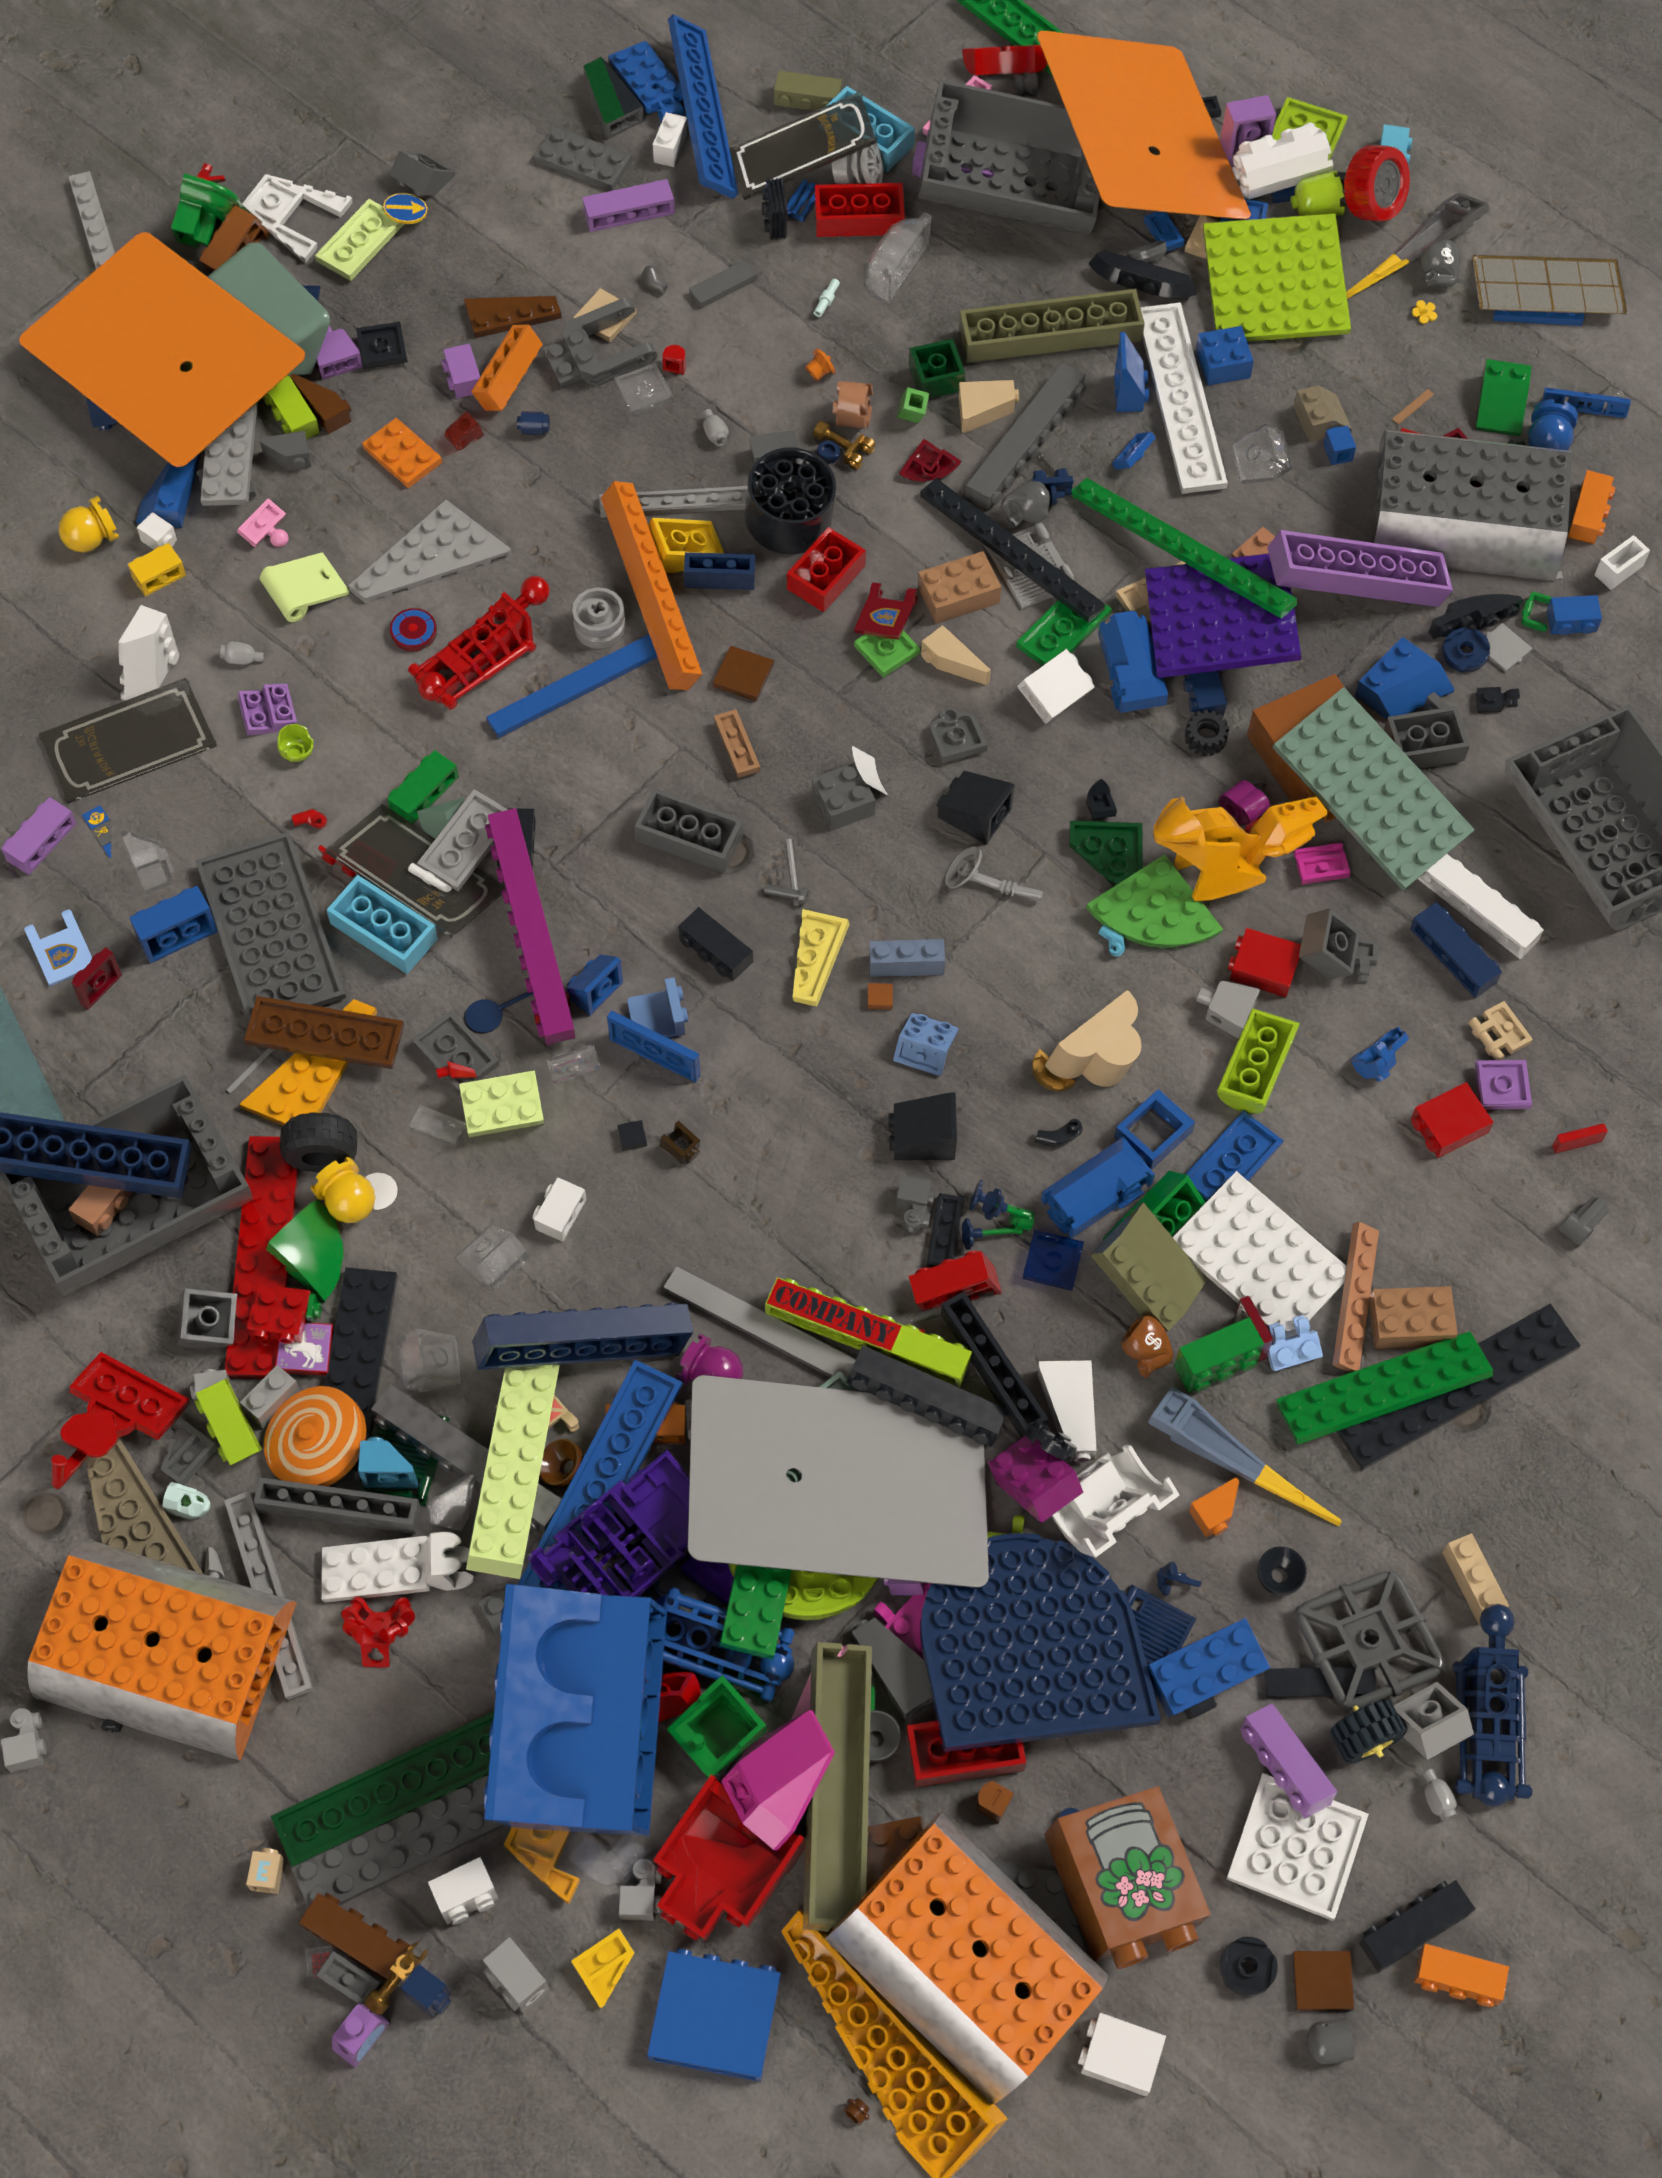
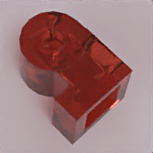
(463, 431)

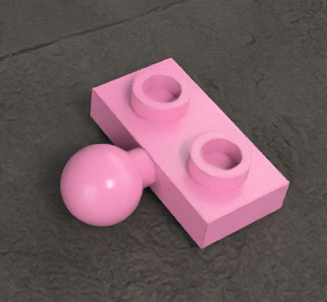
(263, 523)

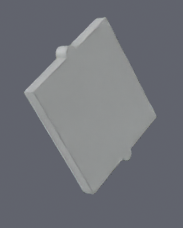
(1506, 647)

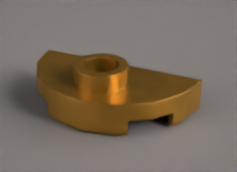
(1047, 1078)

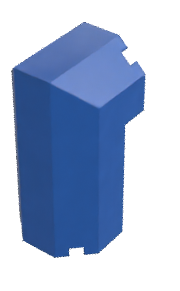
(1131, 662)
(1097, 1188)

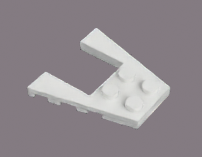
(276, 200)

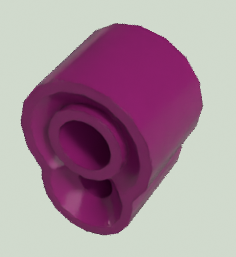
(1244, 802)

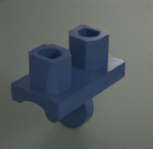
(1057, 486)

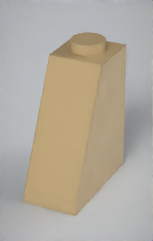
(985, 402)

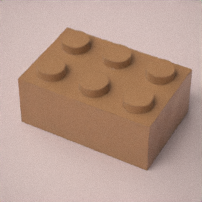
(959, 587)
(1411, 1316)

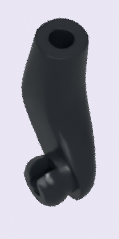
(1061, 1136)

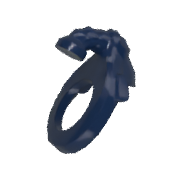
(1170, 1571)

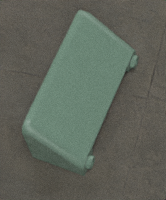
(277, 297)

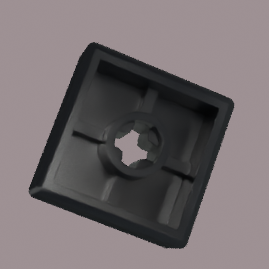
(775, 209)

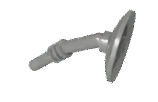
(969, 872)

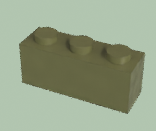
(805, 90)

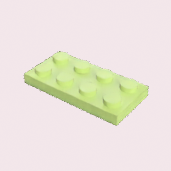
(358, 240)

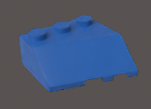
(1402, 681)

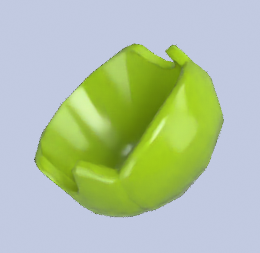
(294, 743)

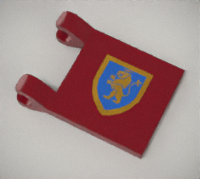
(885, 616)

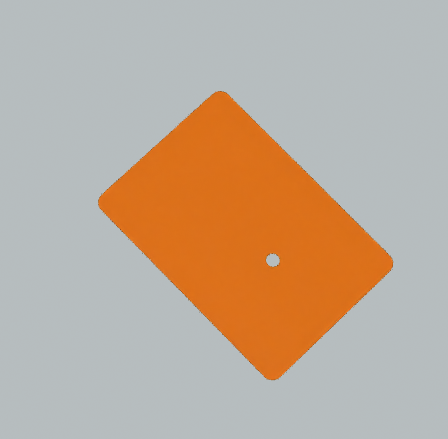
(1135, 99)
(134, 327)

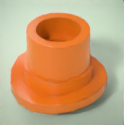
(820, 365)

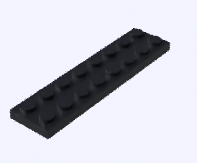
(361, 1337)

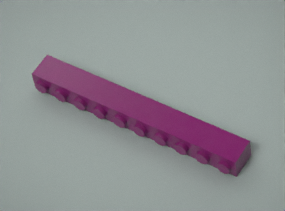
(531, 927)

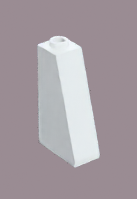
(1071, 1402)

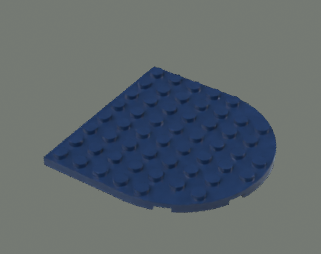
(1034, 1649)

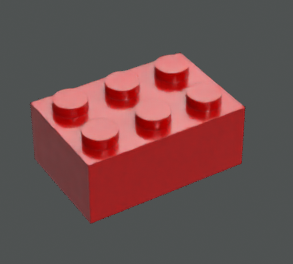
(826, 569)

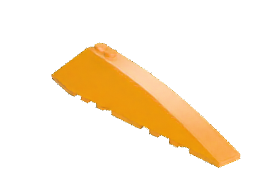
(925, 2097)

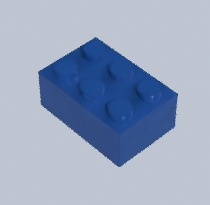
(173, 924)

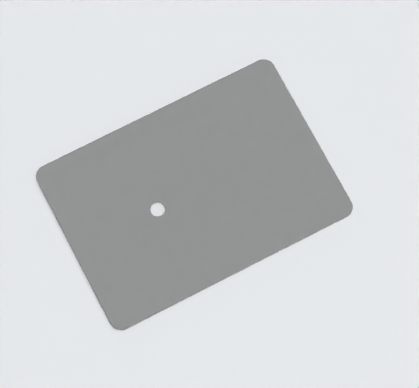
(875, 1491)

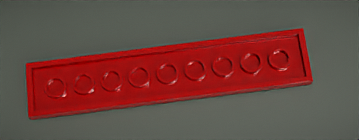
(272, 1207)

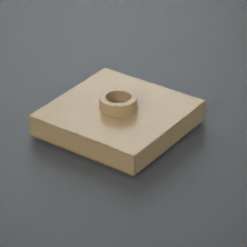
(601, 299)

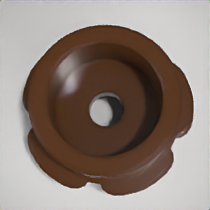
(856, 2111)

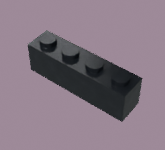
(1417, 1925)

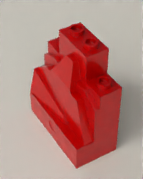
(719, 1865)

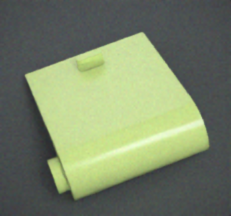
(302, 584)

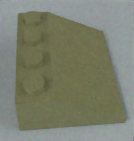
(1150, 1267)

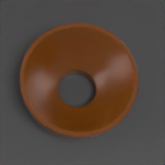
(554, 1460)

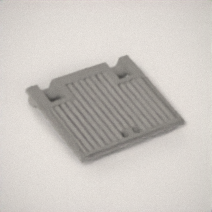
(1024, 589)

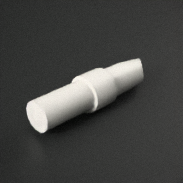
(429, 878)

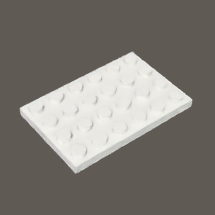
(1261, 1253)

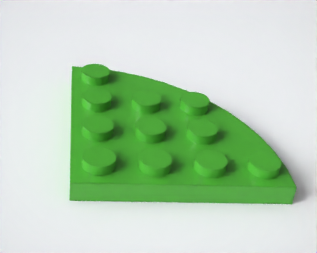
(1155, 909)

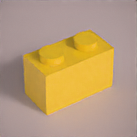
(156, 569)

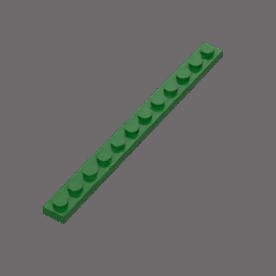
(1184, 548)

